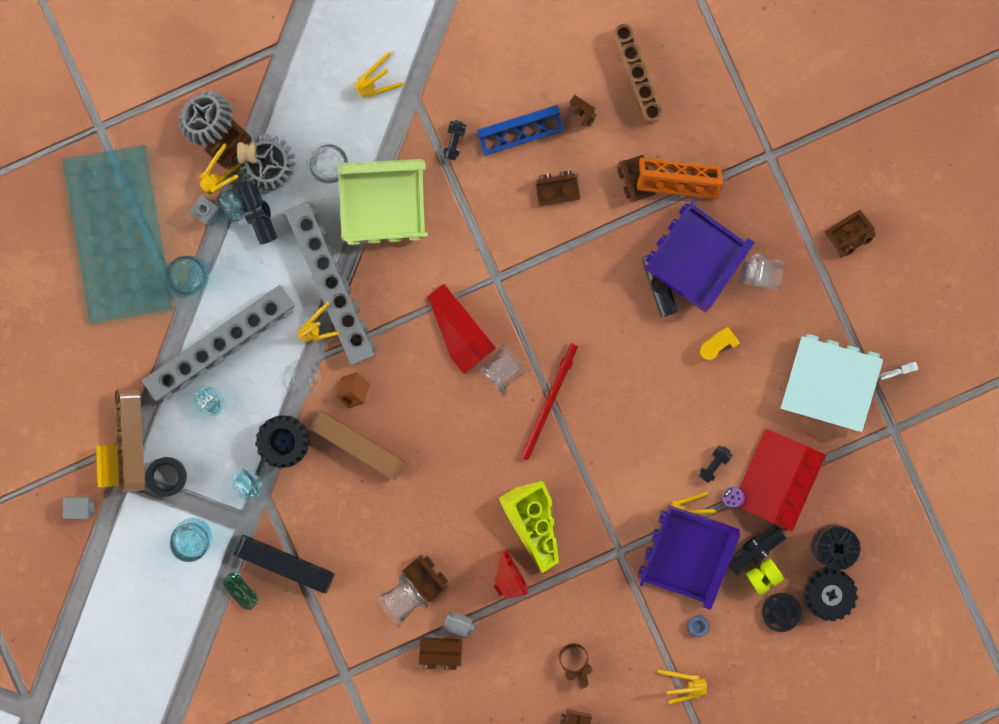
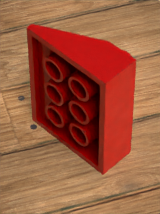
(780, 479)

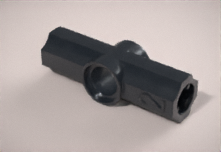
(257, 212)
(663, 298)
(756, 549)

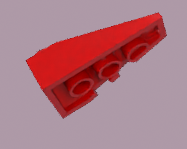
(461, 334)
(509, 579)

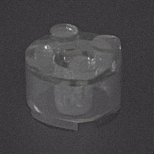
(762, 272)

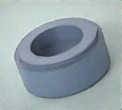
(698, 626)

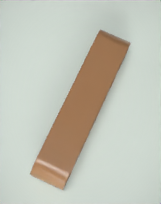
(631, 64)
(129, 440)
(357, 444)

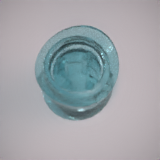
(187, 275)
(190, 539)

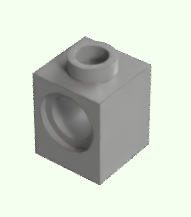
(204, 210)
(78, 507)

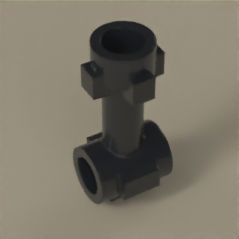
(456, 129)
(721, 455)

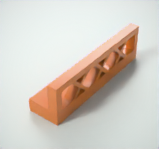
(680, 182)

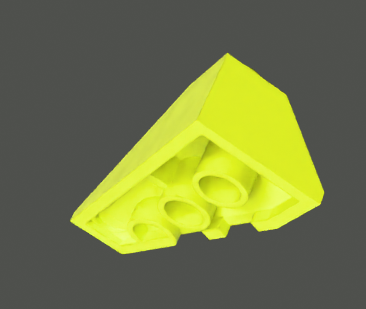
(531, 516)

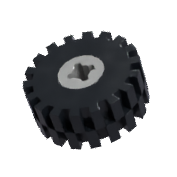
(820, 590)

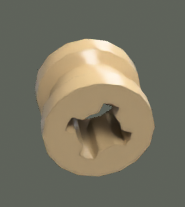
(246, 152)

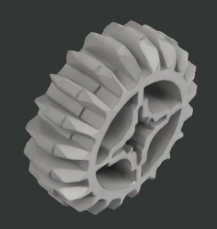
(205, 118)
(270, 153)

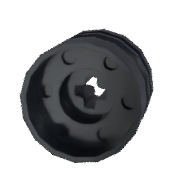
(824, 542)

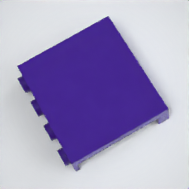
(697, 256)
(689, 555)

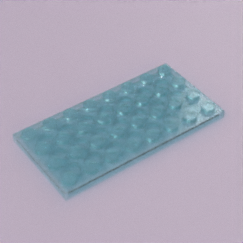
(117, 234)

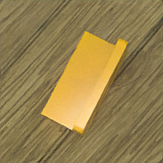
(107, 465)

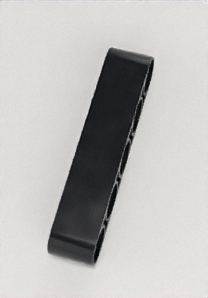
(283, 564)

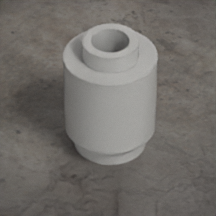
(459, 624)

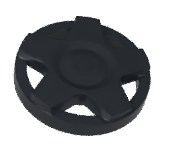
(781, 612)

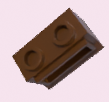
(231, 150)

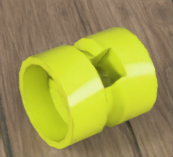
(766, 569)

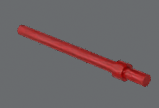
(566, 363)

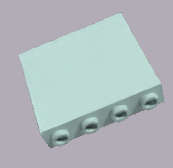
(832, 383)

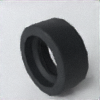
(181, 478)

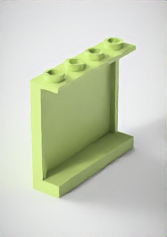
(381, 200)

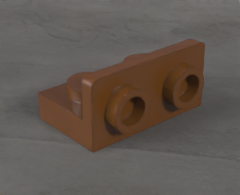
(581, 107)
(630, 172)
(557, 189)
(851, 233)
(425, 578)

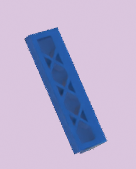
(518, 122)

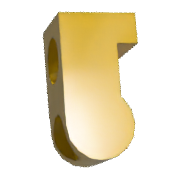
(711, 347)

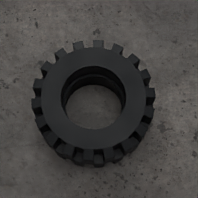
(264, 441)

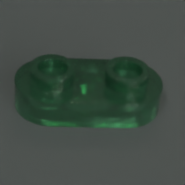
(240, 591)

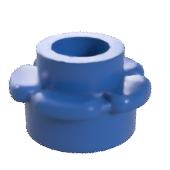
(283, 447)

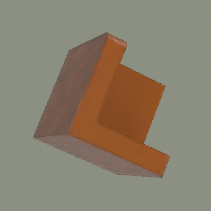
(352, 390)

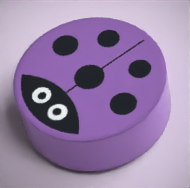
(733, 497)

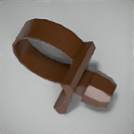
(580, 675)

